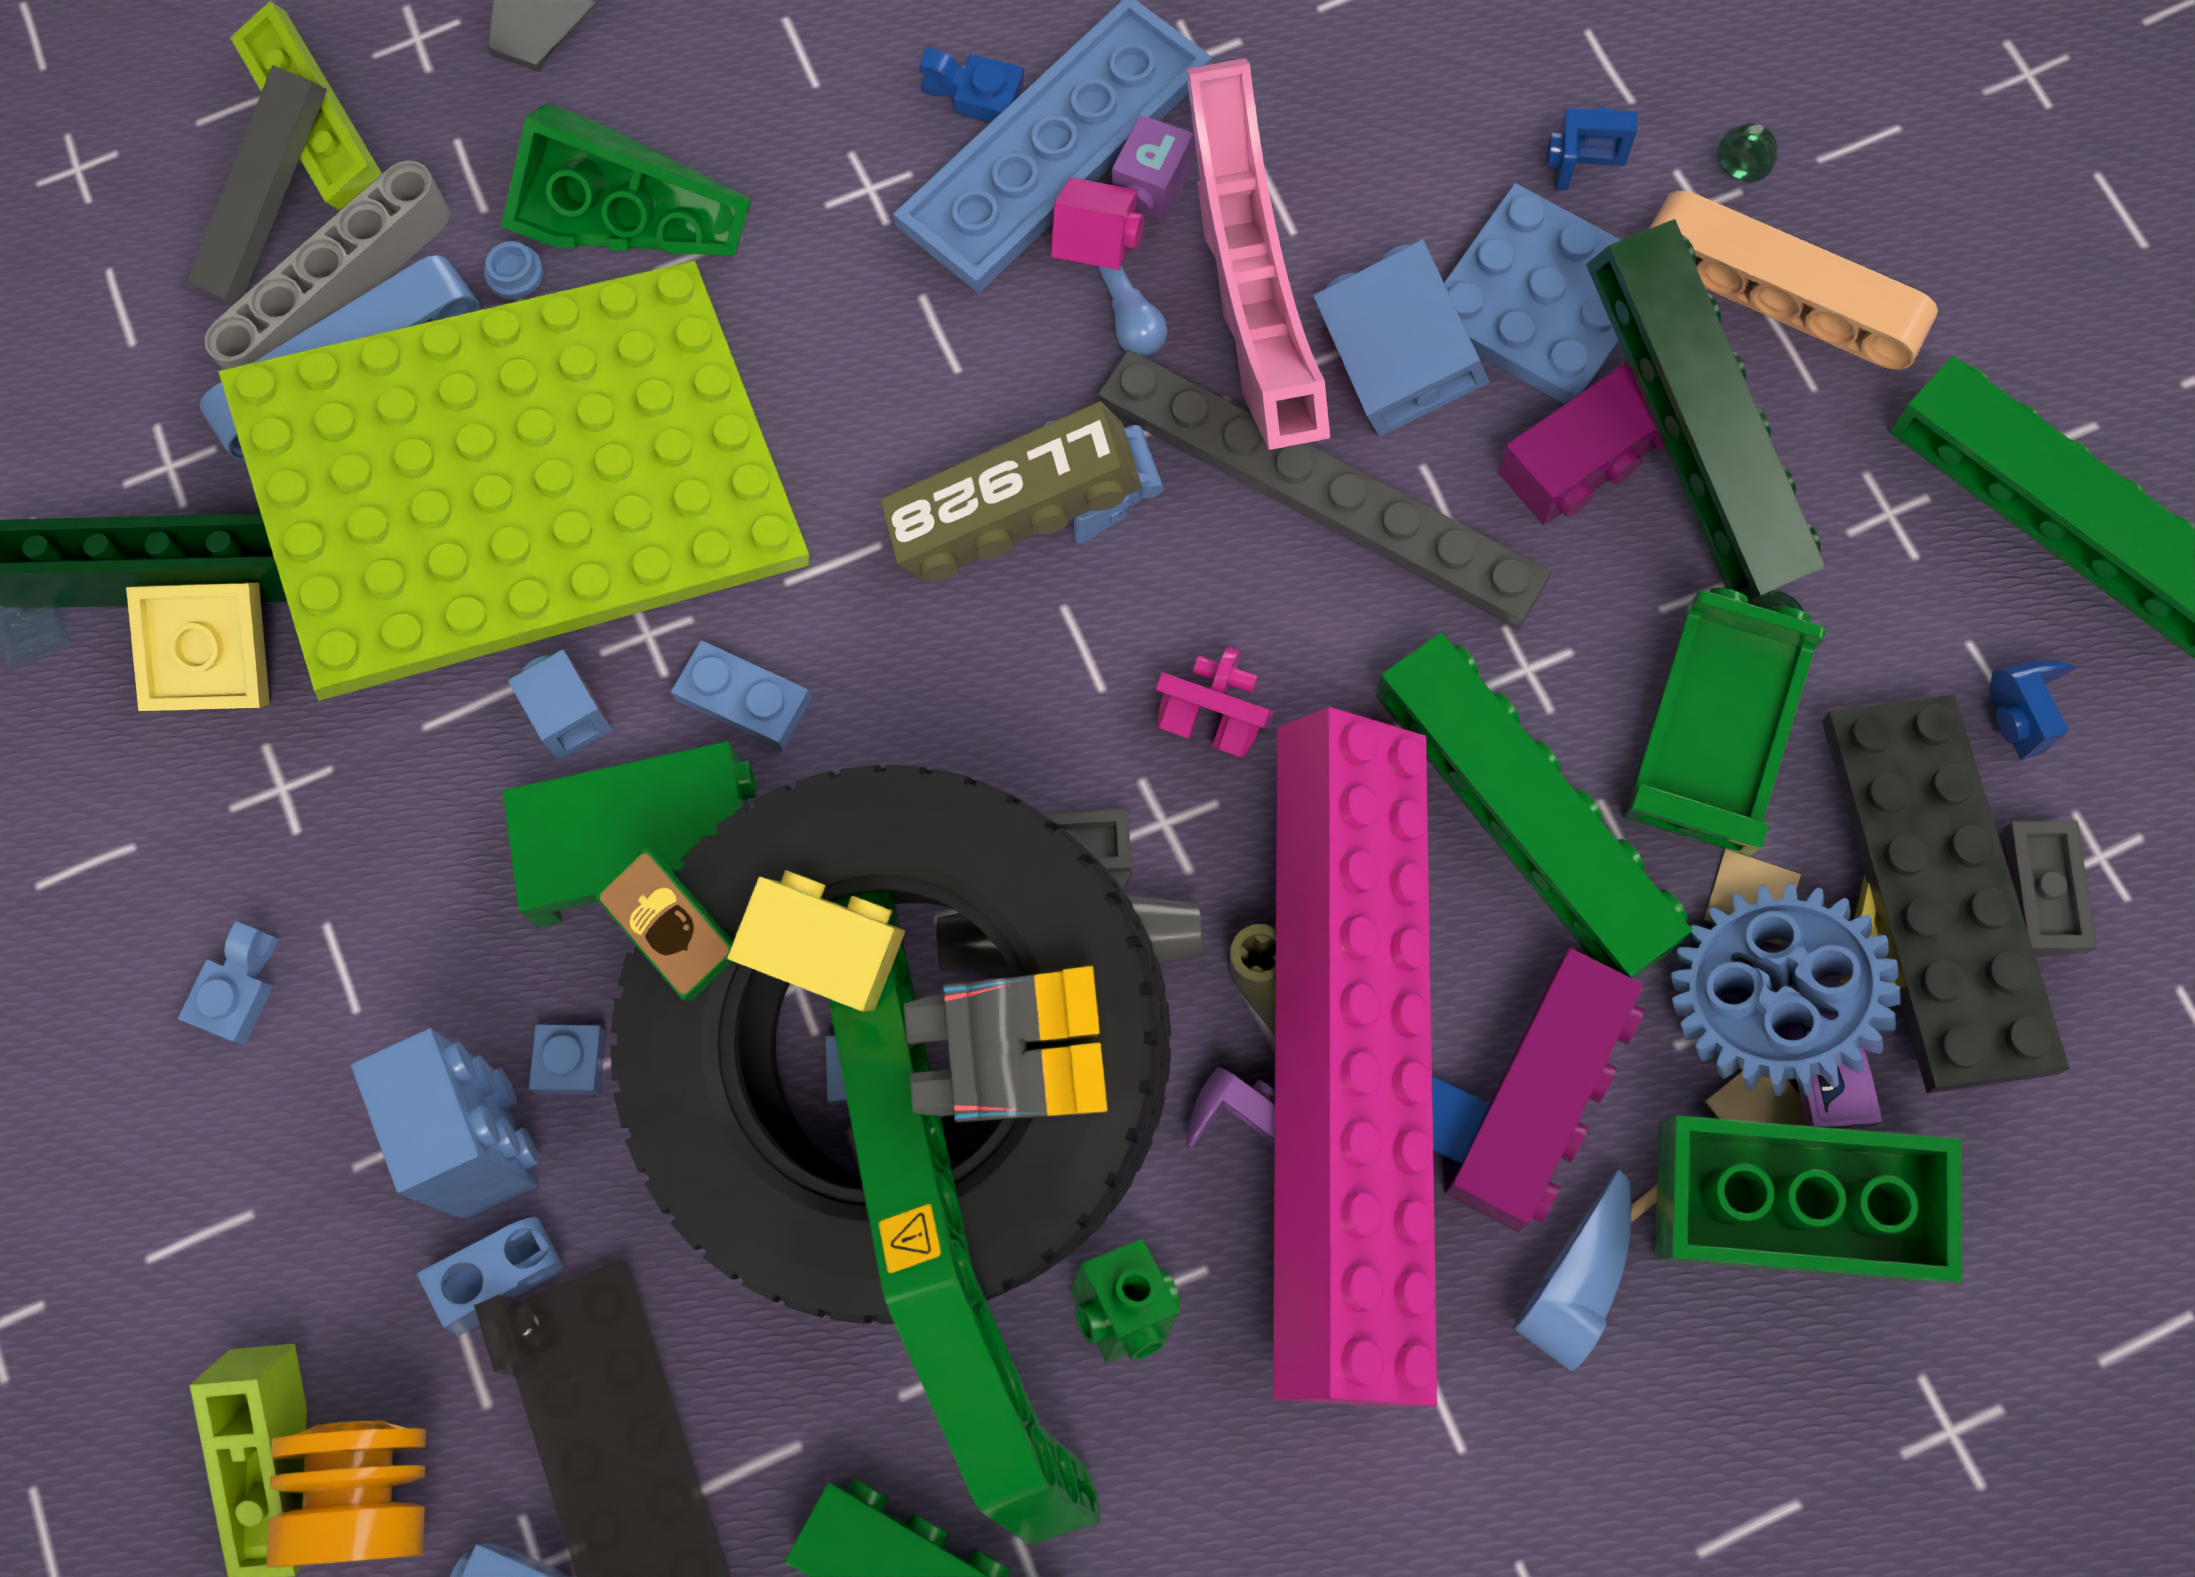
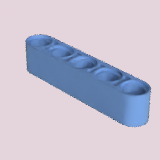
(412, 297)

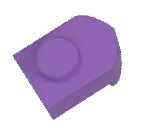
(1226, 1091)

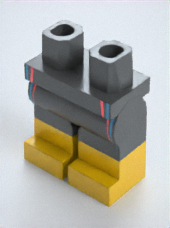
(988, 1052)

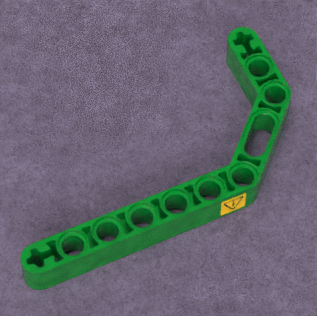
(929, 1283)

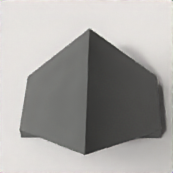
(531, 28)

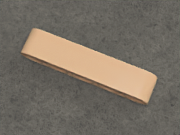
(1802, 283)

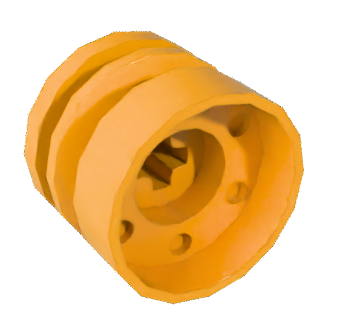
(346, 1495)

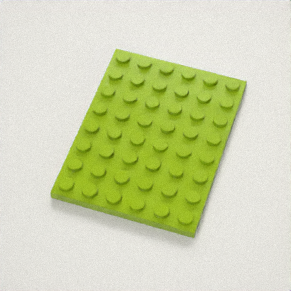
(508, 476)

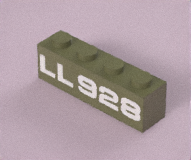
(1011, 493)

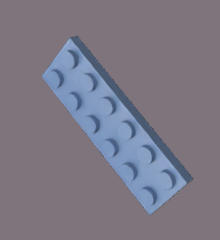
(1062, 127)

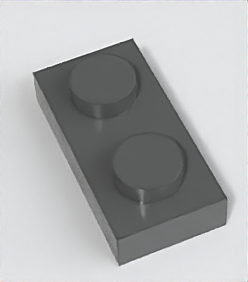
(2051, 885)

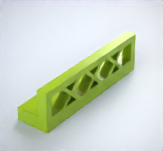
(334, 149)

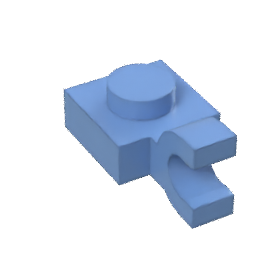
(229, 995)

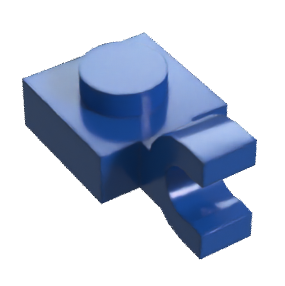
(978, 89)

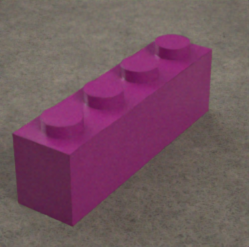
(1581, 447)
(1546, 1090)

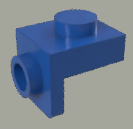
(1590, 137)

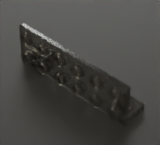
(605, 1427)

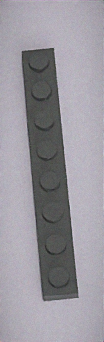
(1326, 490)

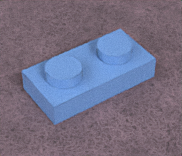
(741, 695)

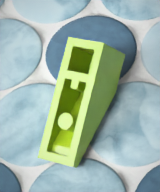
(238, 1412)

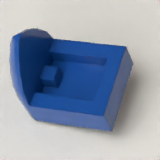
(2025, 706)

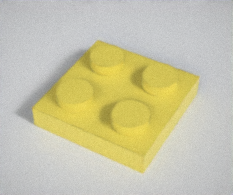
(198, 646)

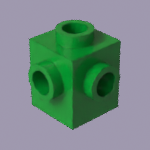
(1125, 1303)

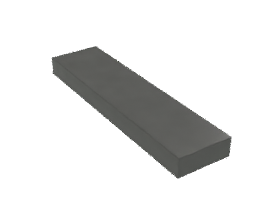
(256, 184)

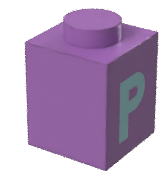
(1156, 164)

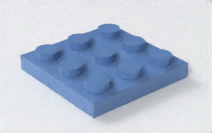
(1532, 297)

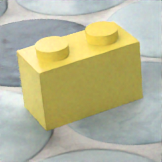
(818, 942)

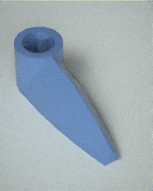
(1579, 1287)

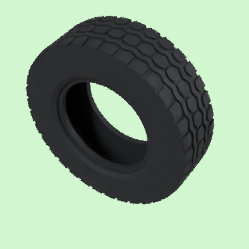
(706, 1078)

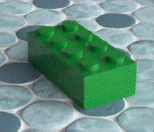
(1809, 1200)

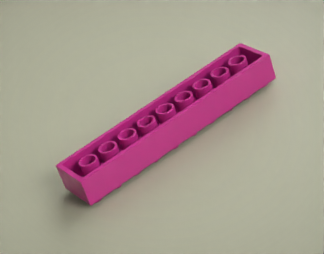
(1353, 1067)

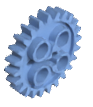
(1820, 944)

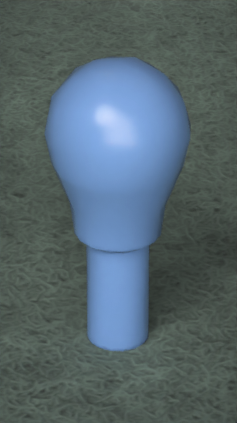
(1137, 321)

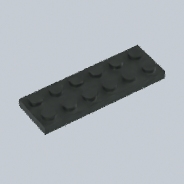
(1943, 895)

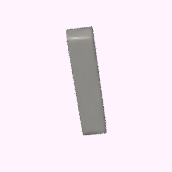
(334, 265)

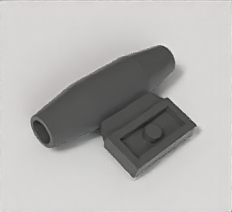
(1171, 924)

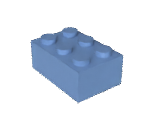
(446, 1125)

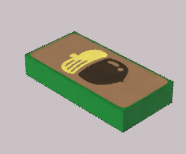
(667, 924)

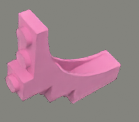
(1239, 226)

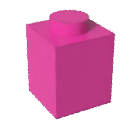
(1096, 223)

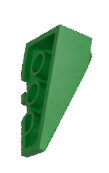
(602, 189)

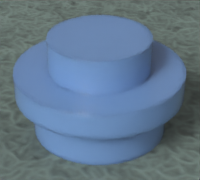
(513, 270)

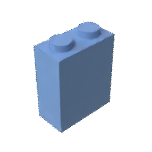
(1400, 337)

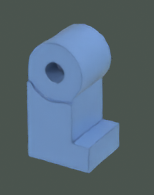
(501, 1263)

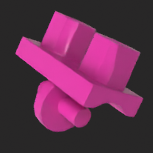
(1184, 701)

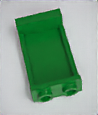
(1723, 721)
(588, 826)

